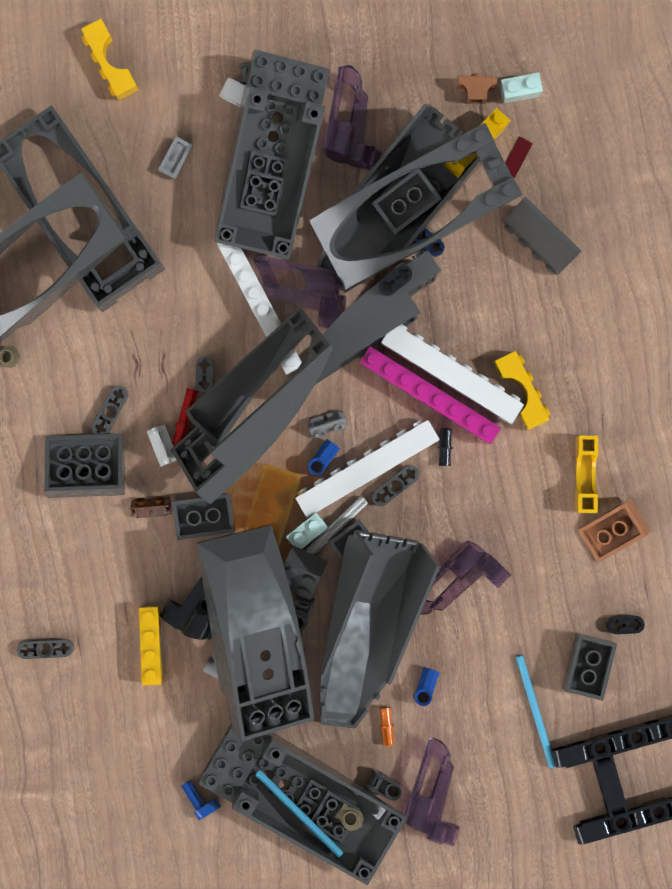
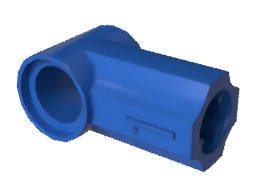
(323, 456)
(426, 684)

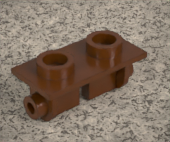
(140, 507)

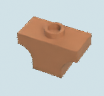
(476, 87)

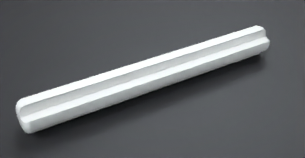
(336, 526)

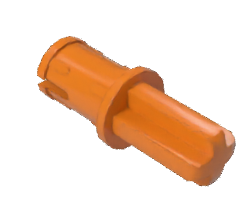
(387, 726)

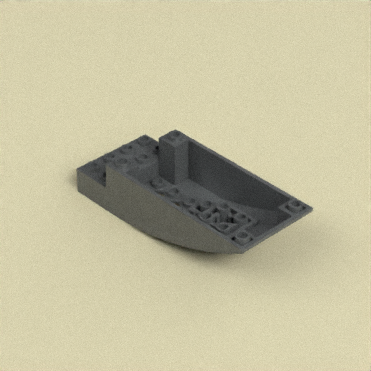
(265, 177)
(252, 613)
(314, 789)

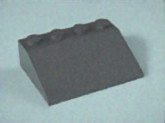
(541, 236)
(84, 465)

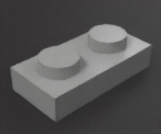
(175, 158)

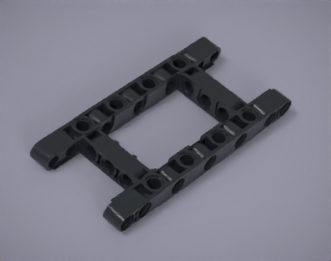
(609, 782)

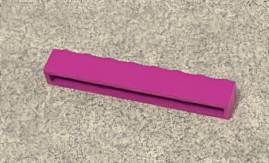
(430, 395)

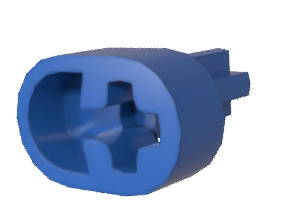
(201, 808)

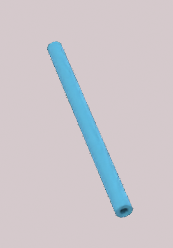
(535, 711)
(299, 813)

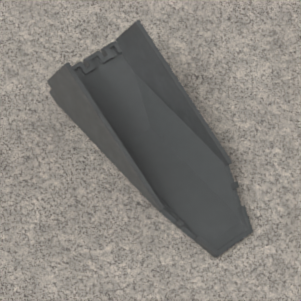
(365, 230)
(371, 622)

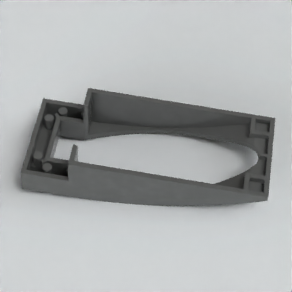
(474, 141)
(104, 240)
(145, 262)
(376, 315)
(225, 402)

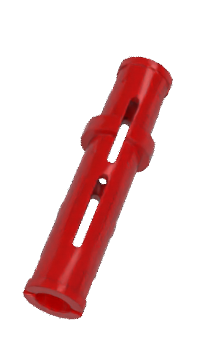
(183, 421)

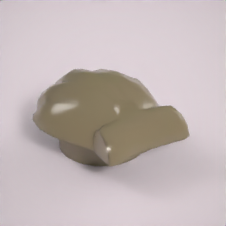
(9, 356)
(350, 817)

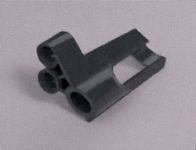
(191, 616)

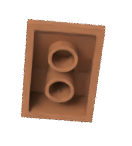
(614, 530)

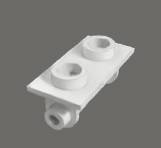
(162, 445)

